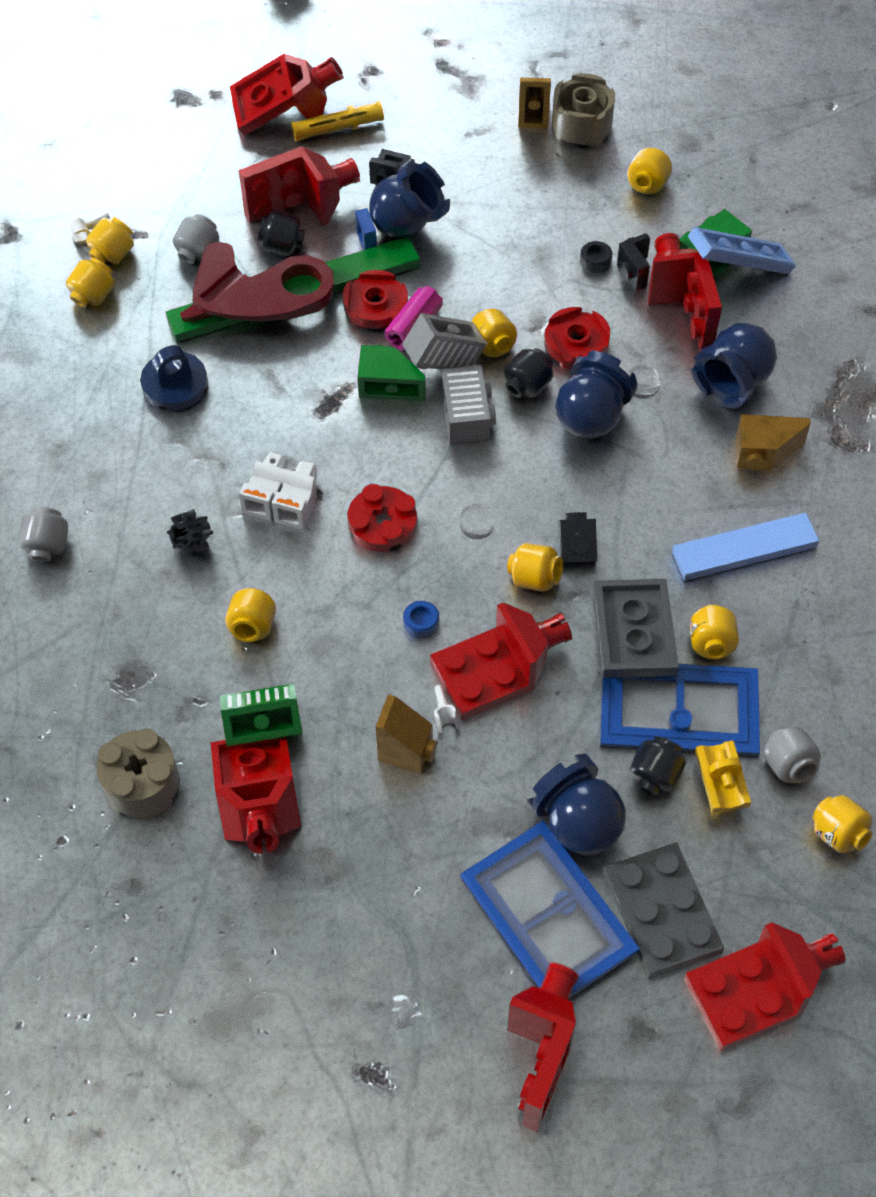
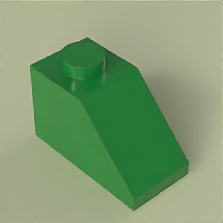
(389, 375)

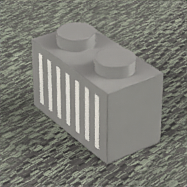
(443, 342)
(466, 403)

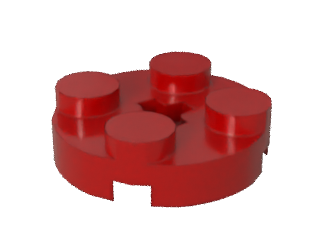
(369, 314)
(569, 321)
(382, 500)

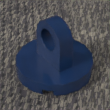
(173, 379)

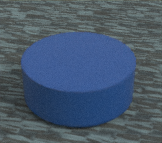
(421, 619)

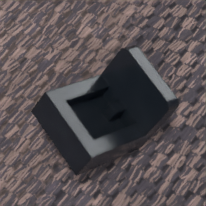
(386, 165)
(632, 260)
(578, 538)

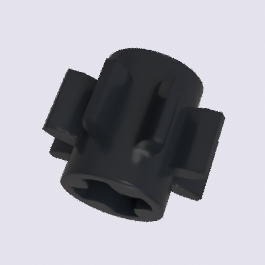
(189, 532)

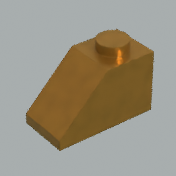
(534, 102)
(768, 440)
(404, 736)

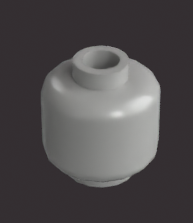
(194, 236)
(43, 534)
(792, 755)

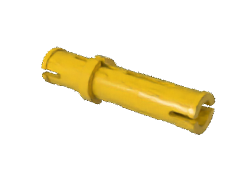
(337, 121)

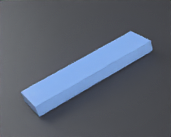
(741, 250)
(745, 546)

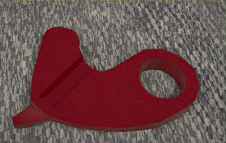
(227, 293)

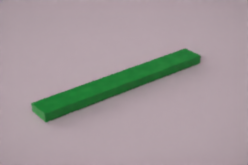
(389, 257)

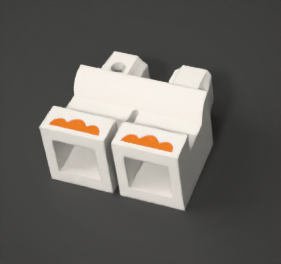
(280, 491)

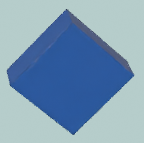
(365, 229)

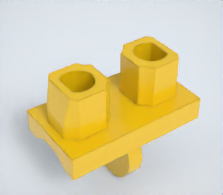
(723, 777)

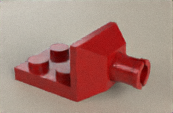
(279, 87)
(294, 179)
(686, 278)
(498, 661)
(255, 791)
(761, 983)
(547, 1019)

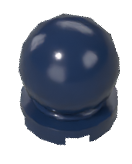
(408, 200)
(735, 364)
(594, 395)
(581, 809)

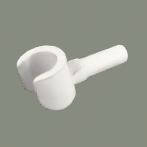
(81, 229)
(444, 713)

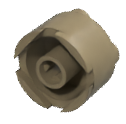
(583, 110)
(138, 774)

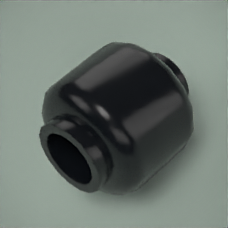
(280, 233)
(528, 373)
(657, 765)

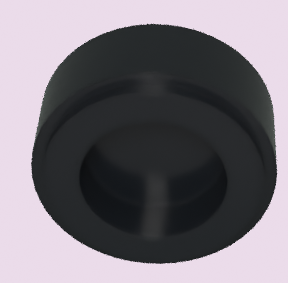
(596, 256)

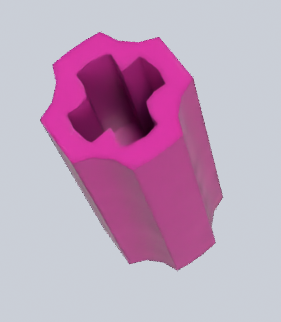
(424, 301)

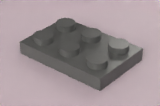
(635, 628)
(663, 910)

